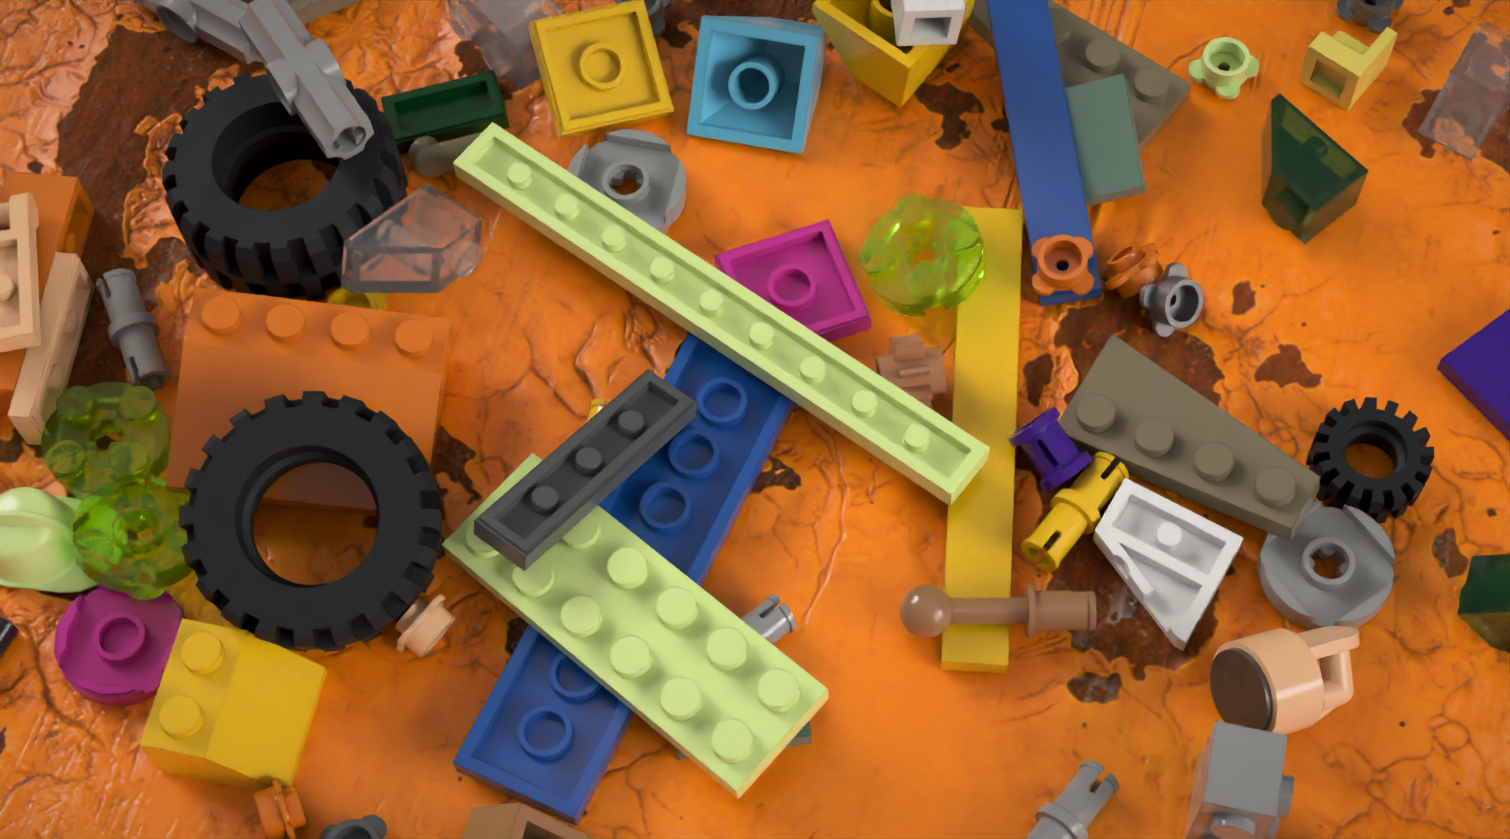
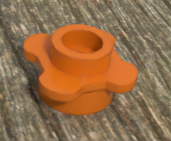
(1067, 249)
(1132, 269)

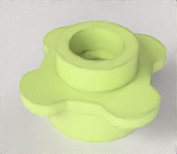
(1226, 54)

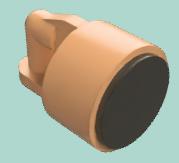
(1275, 681)

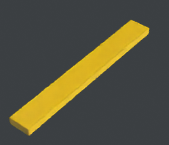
(985, 407)

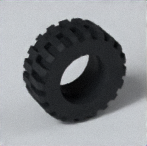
(282, 250)
(250, 461)

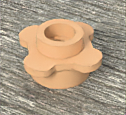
(423, 625)

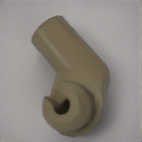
(435, 158)

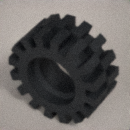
(1384, 431)

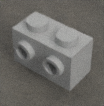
(1239, 785)

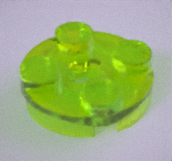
(919, 225)
(93, 411)
(126, 564)

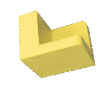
(1343, 66)

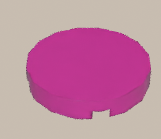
(116, 645)

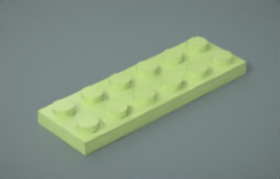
(652, 641)

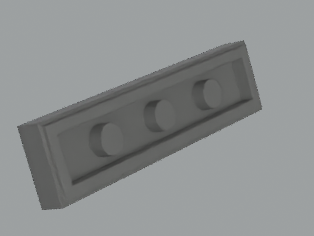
(584, 469)

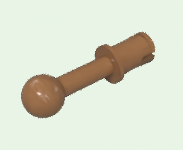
(929, 610)

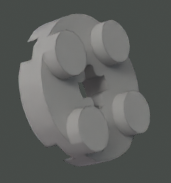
(641, 157)
(1317, 601)

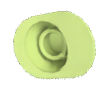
(38, 542)

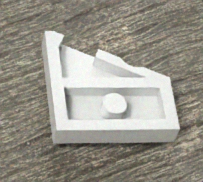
(1165, 556)

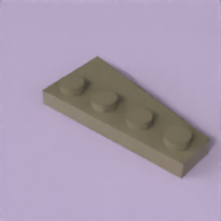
(1092, 54)
(1185, 442)

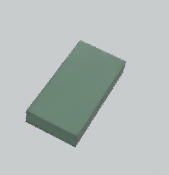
(1105, 140)

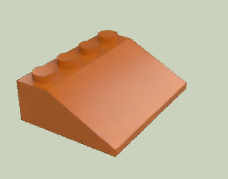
(268, 346)

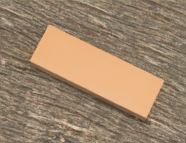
(49, 366)

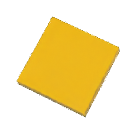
(600, 68)

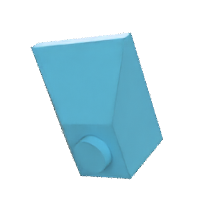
(756, 81)

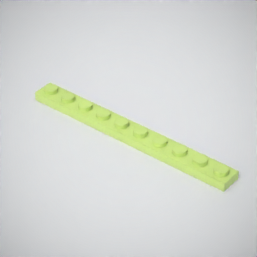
(724, 314)

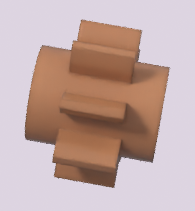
(913, 368)

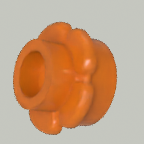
(279, 811)

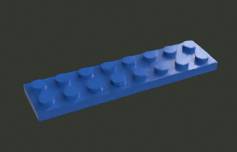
(547, 720)

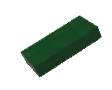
(446, 110)

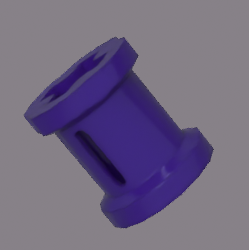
(1050, 449)

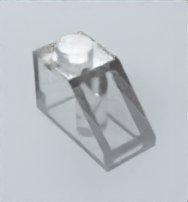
(413, 246)

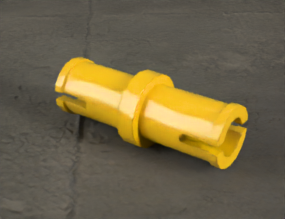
(1074, 512)

